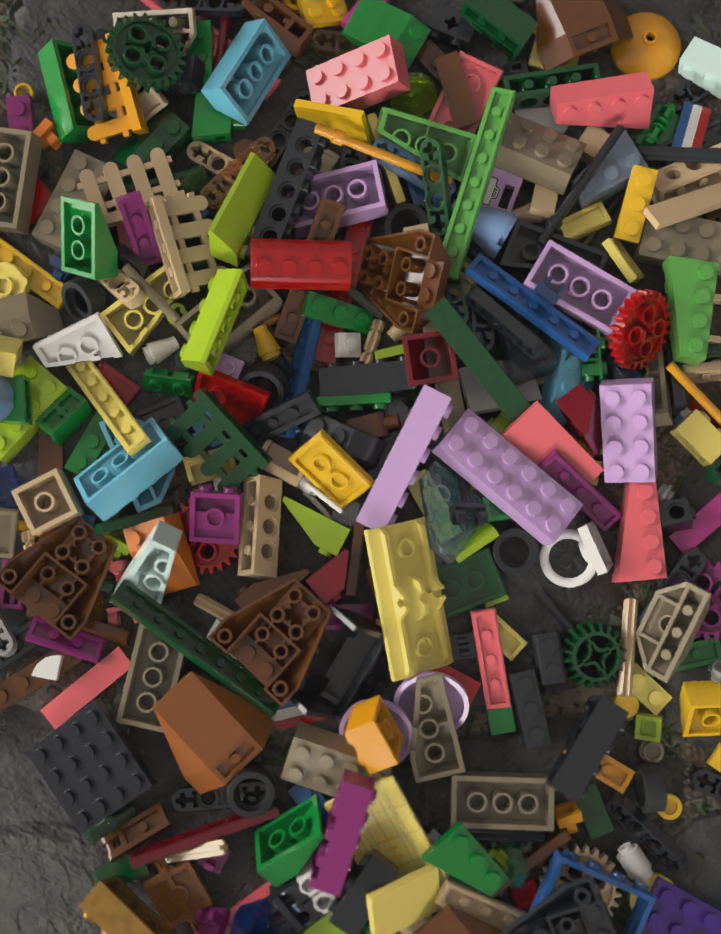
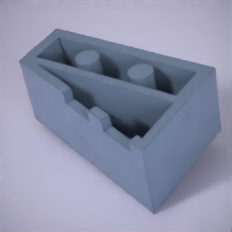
(612, 174)

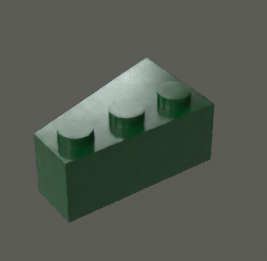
(502, 23)

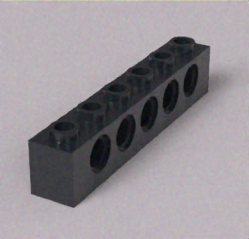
(285, 182)

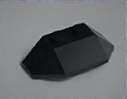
(359, 445)

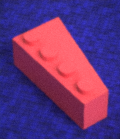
(604, 102)
(639, 535)

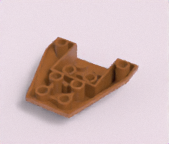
(211, 730)

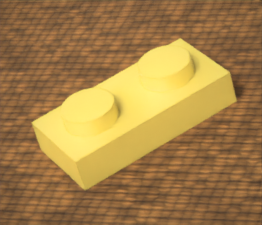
(648, 691)

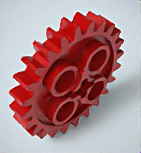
(639, 329)
(222, 552)

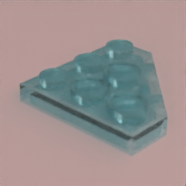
(438, 493)

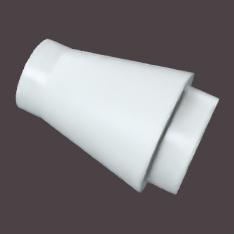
(159, 350)

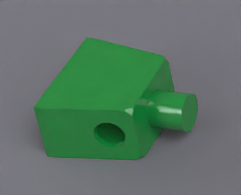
(211, 125)
(22, 409)

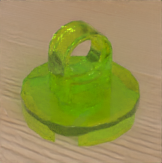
(420, 97)

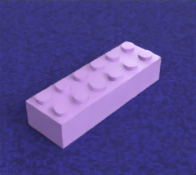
(404, 458)
(507, 478)

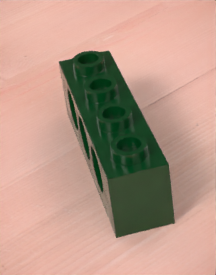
(535, 87)

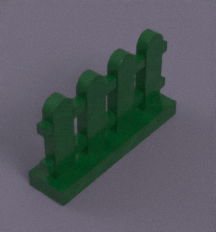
(214, 428)

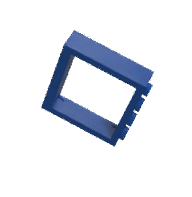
(641, 907)

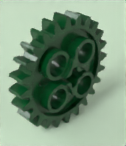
(141, 71)

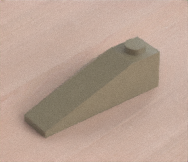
(657, 369)
(434, 737)

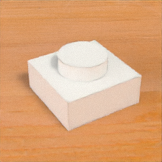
(347, 345)

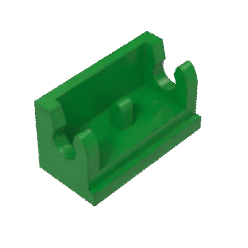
(64, 416)

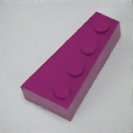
(342, 832)

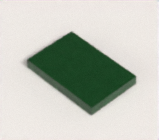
(470, 582)

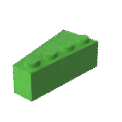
(411, 131)
(690, 296)

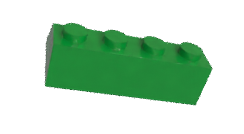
(63, 99)

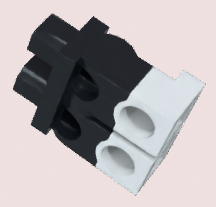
(298, 901)

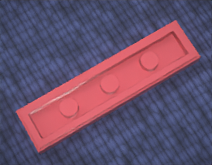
(491, 658)
(87, 687)

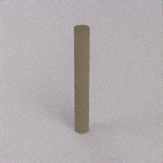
(151, 293)

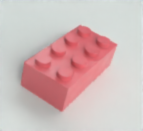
(361, 76)

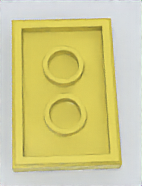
(404, 901)

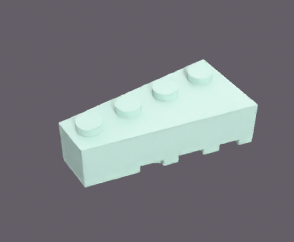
(702, 65)
(154, 561)

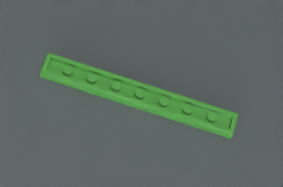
(477, 177)

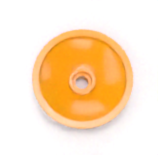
(653, 56)

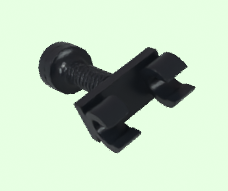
(459, 510)

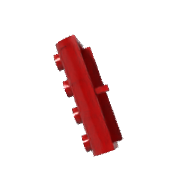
(300, 264)

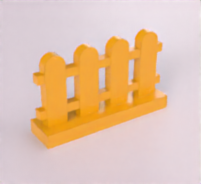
(117, 100)

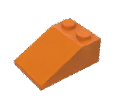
(183, 570)

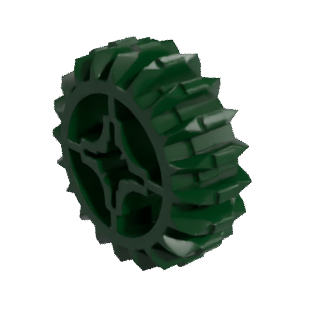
(603, 670)

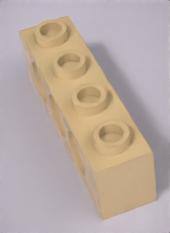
(684, 178)
(260, 527)

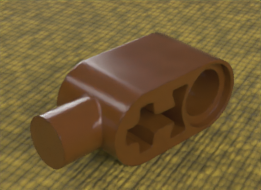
(376, 423)

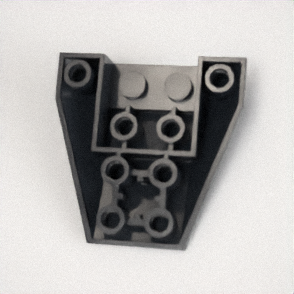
(569, 910)

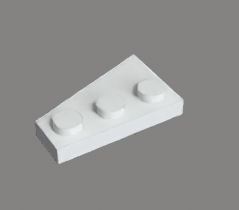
(79, 342)

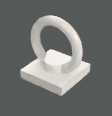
(592, 550)

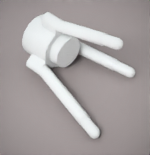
(311, 491)

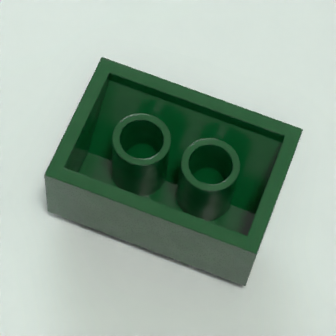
(165, 132)

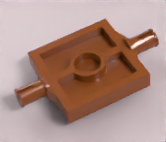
(178, 893)

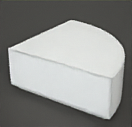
(49, 667)

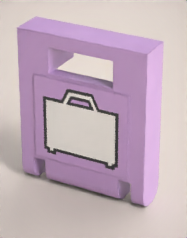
(499, 180)

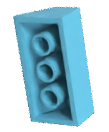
(246, 71)
(121, 478)

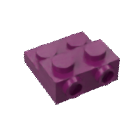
(216, 515)

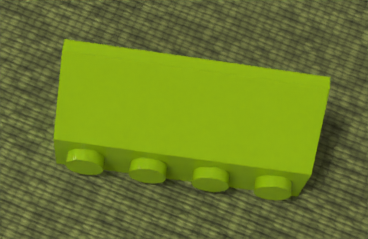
(240, 211)
(215, 321)

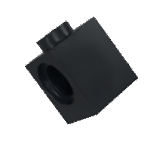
(670, 524)

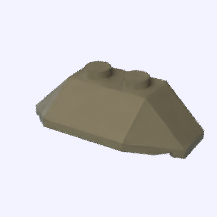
(181, 19)
(28, 318)
(671, 627)

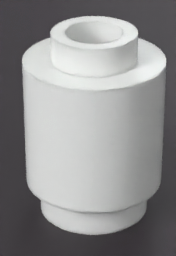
(634, 862)

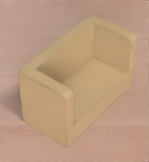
(281, 466)

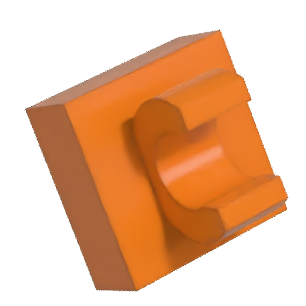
(47, 132)

